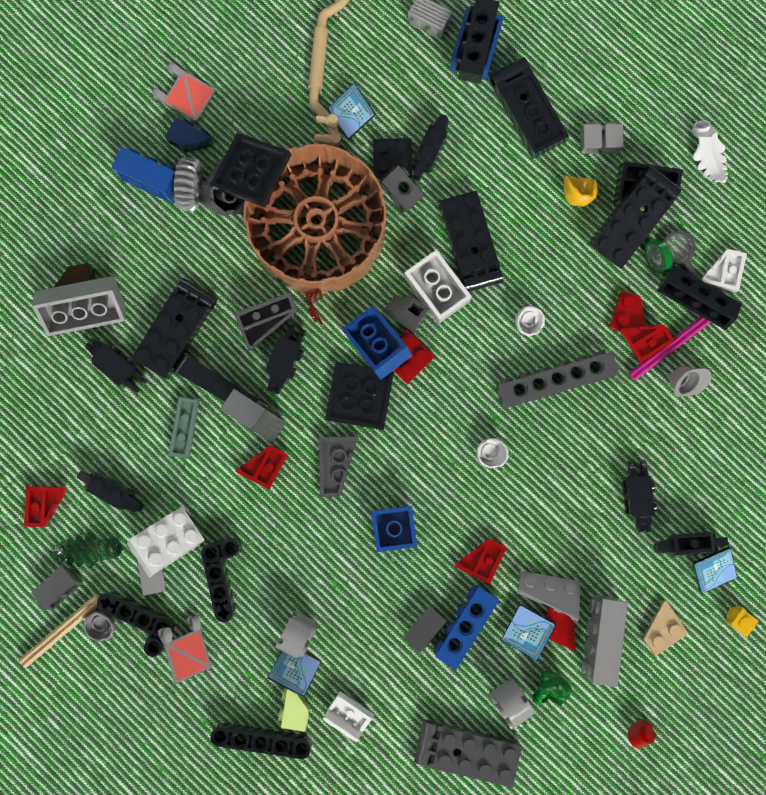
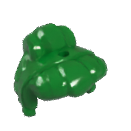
(552, 687)

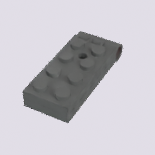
(479, 757)

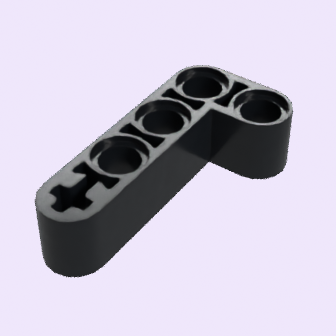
(222, 581)
(135, 618)

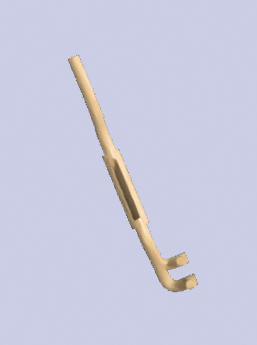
(316, 75)

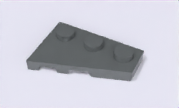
(334, 462)

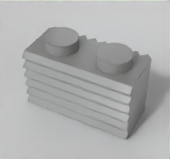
(430, 16)

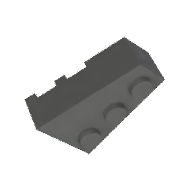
(263, 319)
(254, 415)

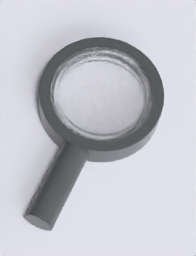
(682, 250)

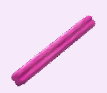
(679, 339)

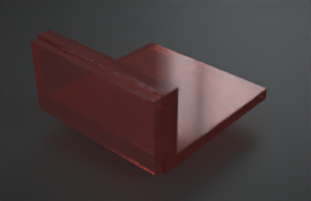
(312, 298)

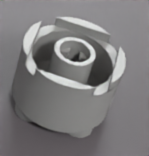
(296, 635)
(511, 703)

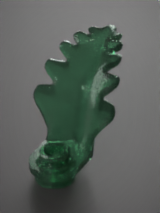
(86, 550)

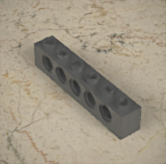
(606, 369)

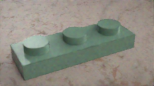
(184, 428)

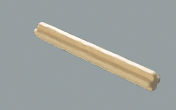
(59, 632)

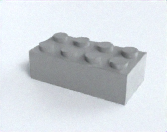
(79, 306)
(604, 640)

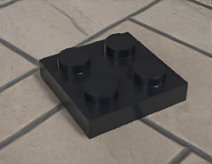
(391, 153)

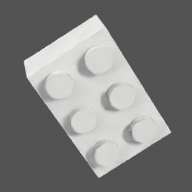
(437, 286)
(165, 541)

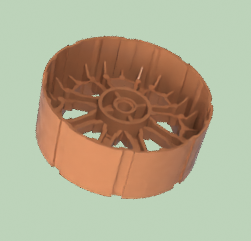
(310, 164)

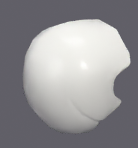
(529, 320)
(492, 453)

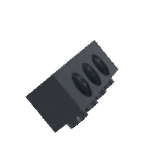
(473, 70)
(699, 297)

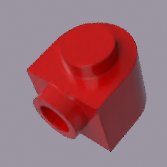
(641, 734)

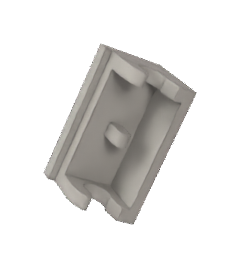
(153, 584)

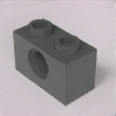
(390, 184)

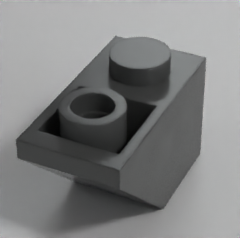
(407, 311)

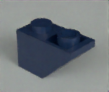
(187, 137)

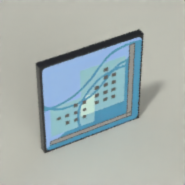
(352, 111)
(715, 570)
(528, 632)
(294, 673)

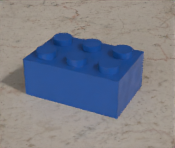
(461, 36)
(145, 173)
(377, 342)

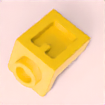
(741, 620)

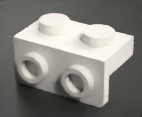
(348, 716)

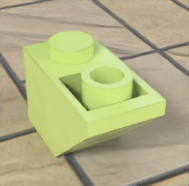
(295, 711)

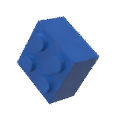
(394, 528)

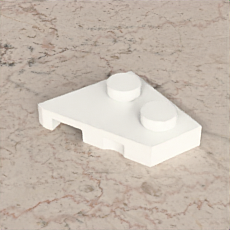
(726, 271)

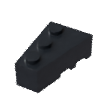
(630, 172)

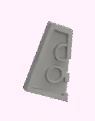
(552, 591)

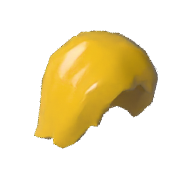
(580, 190)

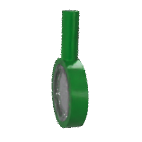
(657, 255)

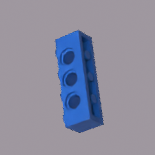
(454, 656)

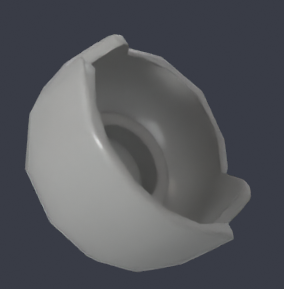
(99, 626)

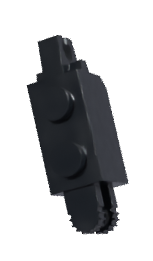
(430, 147)
(283, 360)
(114, 365)
(110, 491)
(639, 496)
(690, 544)

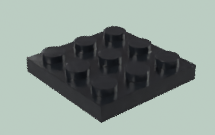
(251, 169)
(358, 396)

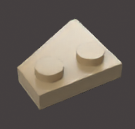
(664, 630)

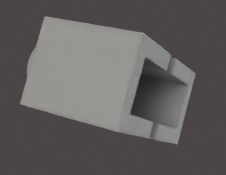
(606, 137)

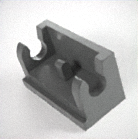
(56, 588)
(425, 629)

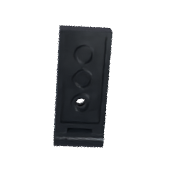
(532, 117)
(629, 226)
(467, 232)
(167, 336)

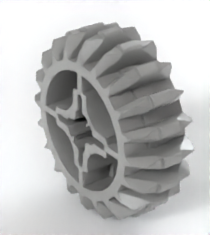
(187, 184)

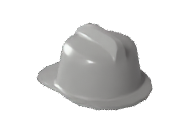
(689, 381)

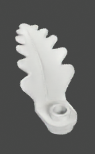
(709, 152)

